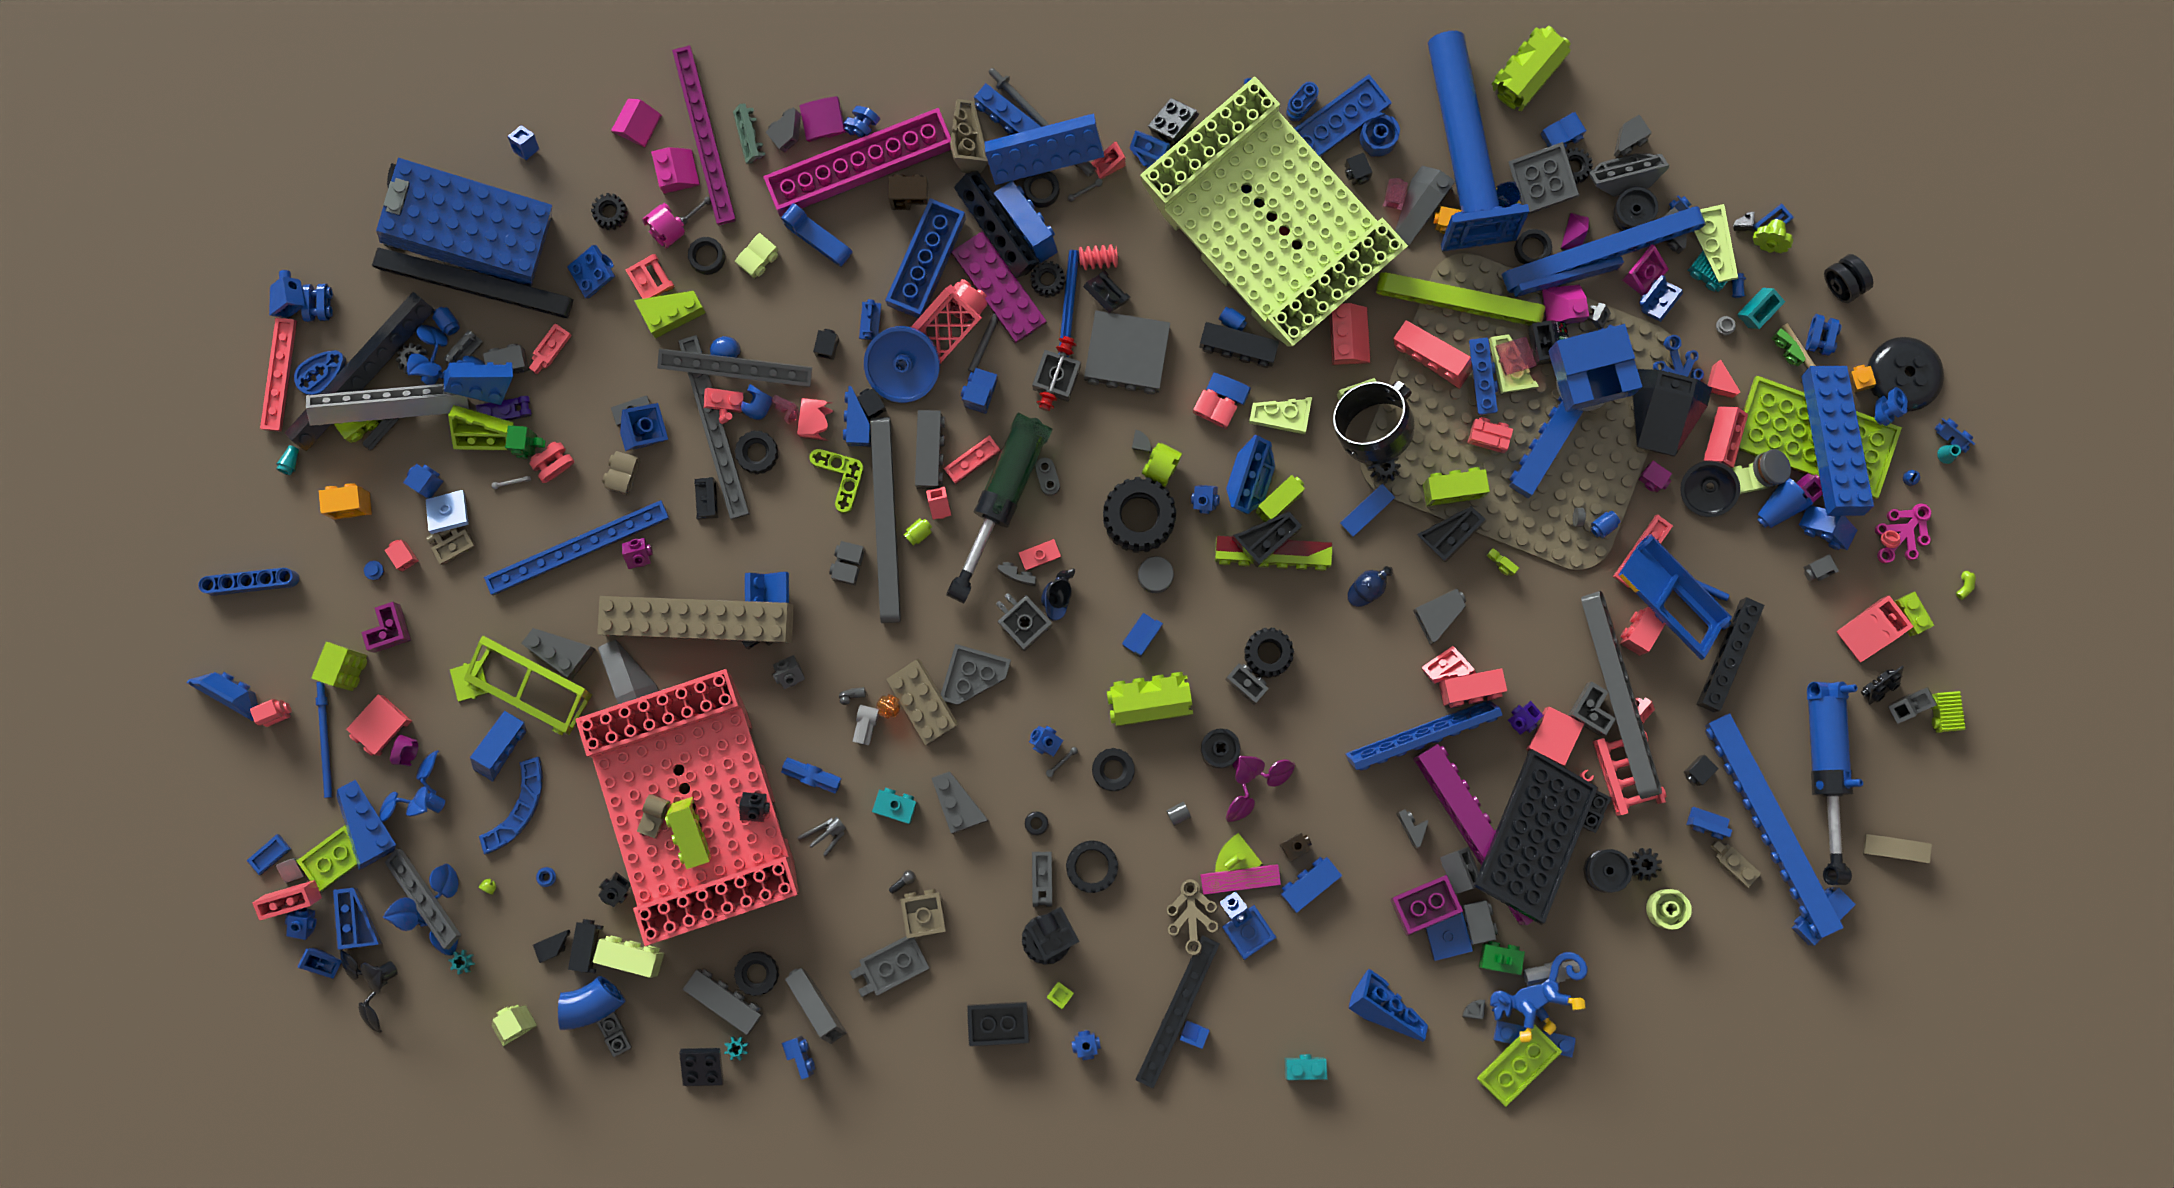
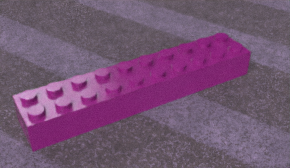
(1460, 805)

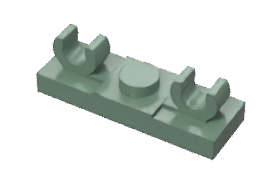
(747, 133)

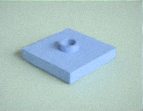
(446, 512)

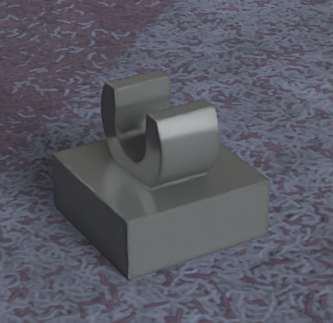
(1600, 315)

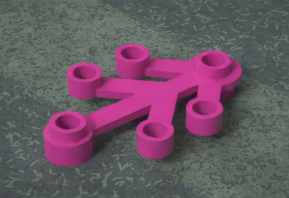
(1906, 531)

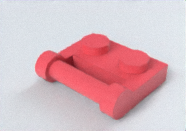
(643, 280)

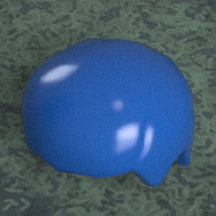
(725, 346)

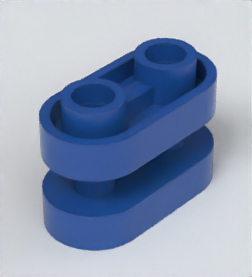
(1302, 101)
(859, 124)
(323, 308)
(1827, 344)
(1887, 409)

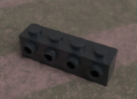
(1238, 344)

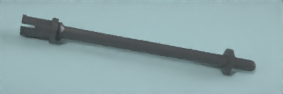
(1086, 167)

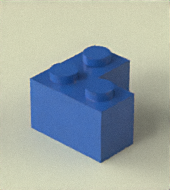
(979, 390)
(1834, 529)

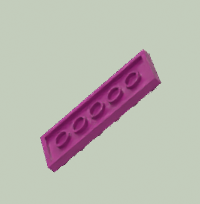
(1003, 290)

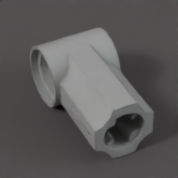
(866, 720)

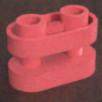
(541, 460)

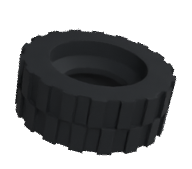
(752, 438)
(1113, 784)
(743, 966)

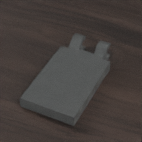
(891, 966)

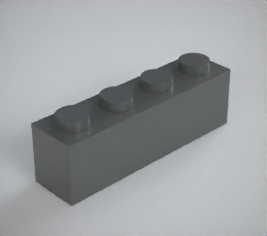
(929, 449)
(723, 1001)

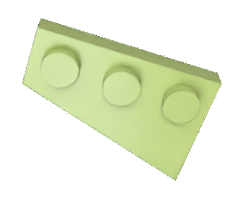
(1514, 382)
(1284, 415)

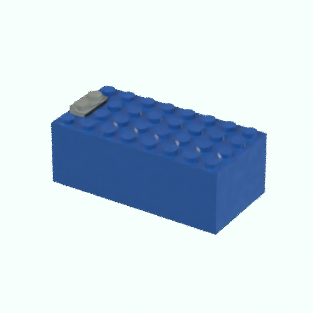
(464, 222)

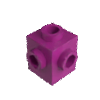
(637, 553)

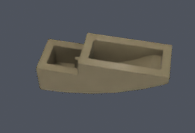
(1897, 848)

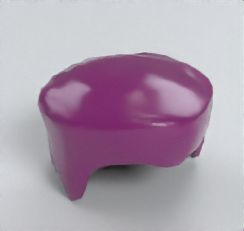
(404, 751)

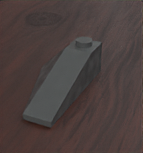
(1423, 197)
(625, 675)

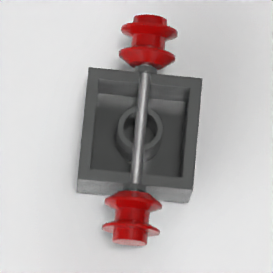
(1056, 374)

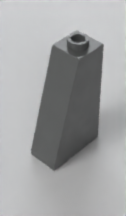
(815, 1006)

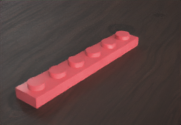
(278, 374)

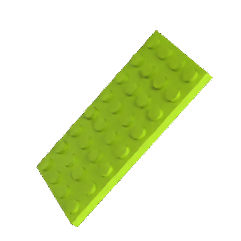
(1781, 422)

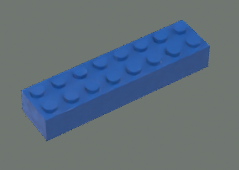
(1837, 441)

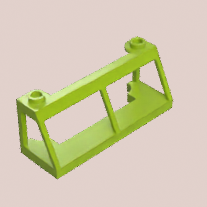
(476, 684)

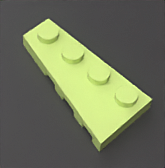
(1717, 243)

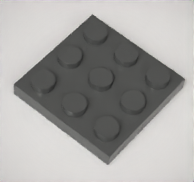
(1544, 178)

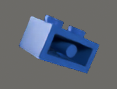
(423, 480)

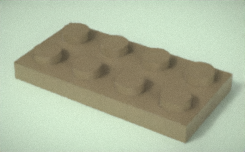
(922, 701)

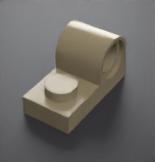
(654, 814)

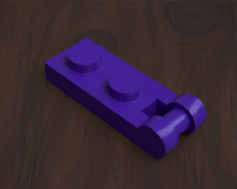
(507, 409)

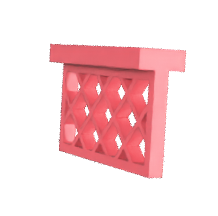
(935, 309)

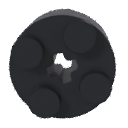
(1231, 748)

